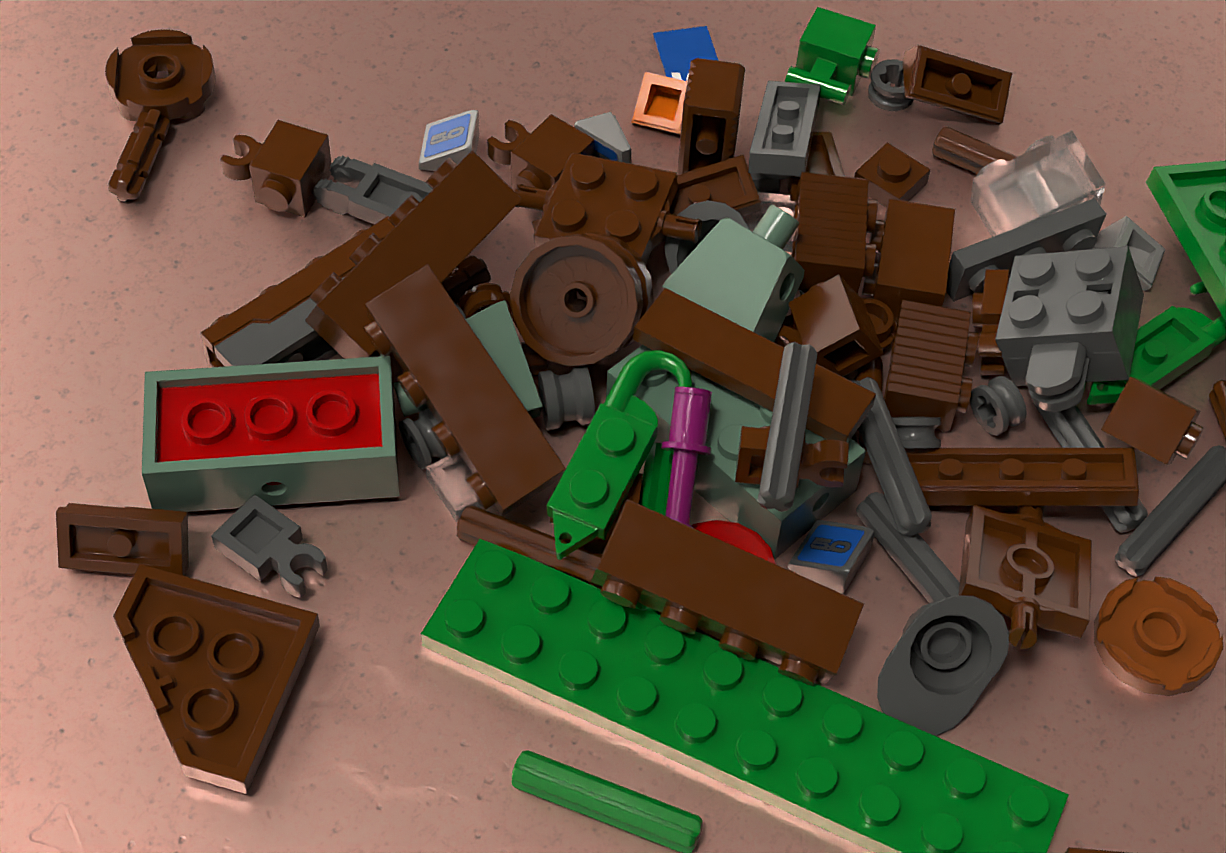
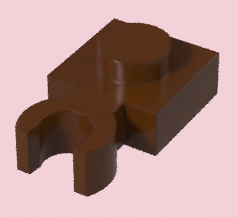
(987, 314)
(819, 462)

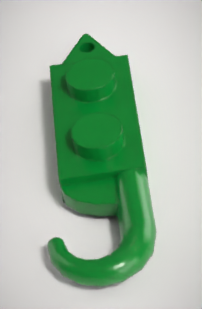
(1166, 348)
(609, 455)

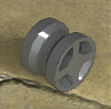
(566, 397)

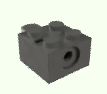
(1069, 322)

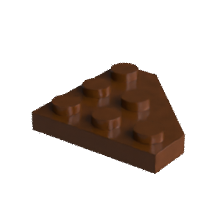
(213, 668)

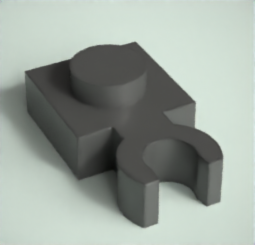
(266, 540)

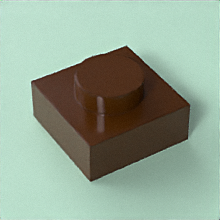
(893, 175)

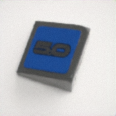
(832, 553)

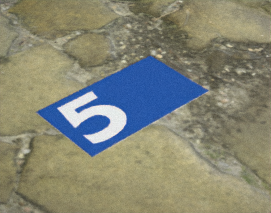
(682, 46)

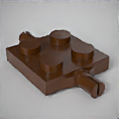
(611, 200)
(1027, 572)

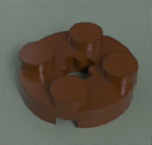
(180, 94)

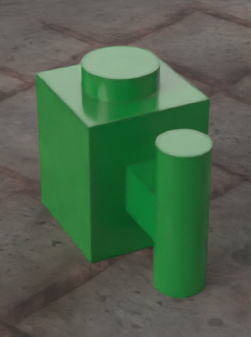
(834, 54)

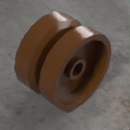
(566, 327)

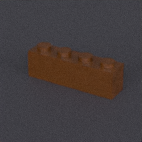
(436, 232)
(464, 392)
(726, 594)

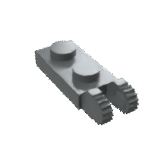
(367, 189)

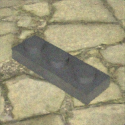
(784, 129)
(1059, 232)

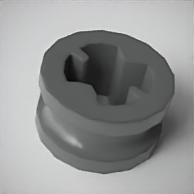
(880, 87)
(998, 405)
(918, 431)
(420, 439)

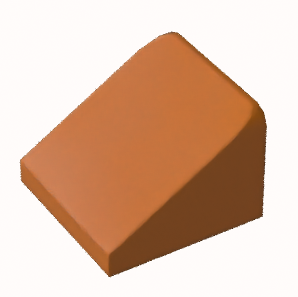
(660, 103)

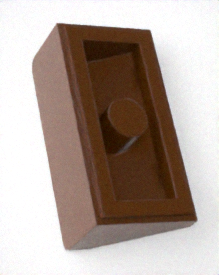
(956, 83)

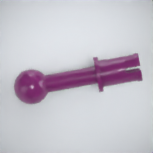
(686, 442)

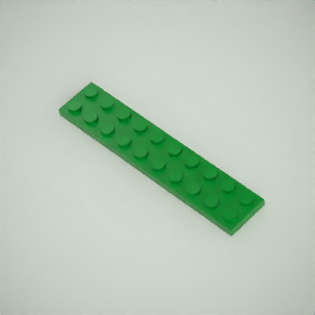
(734, 715)

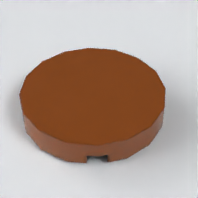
(1158, 636)

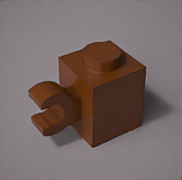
(540, 155)
(282, 167)
(835, 324)
(1153, 422)

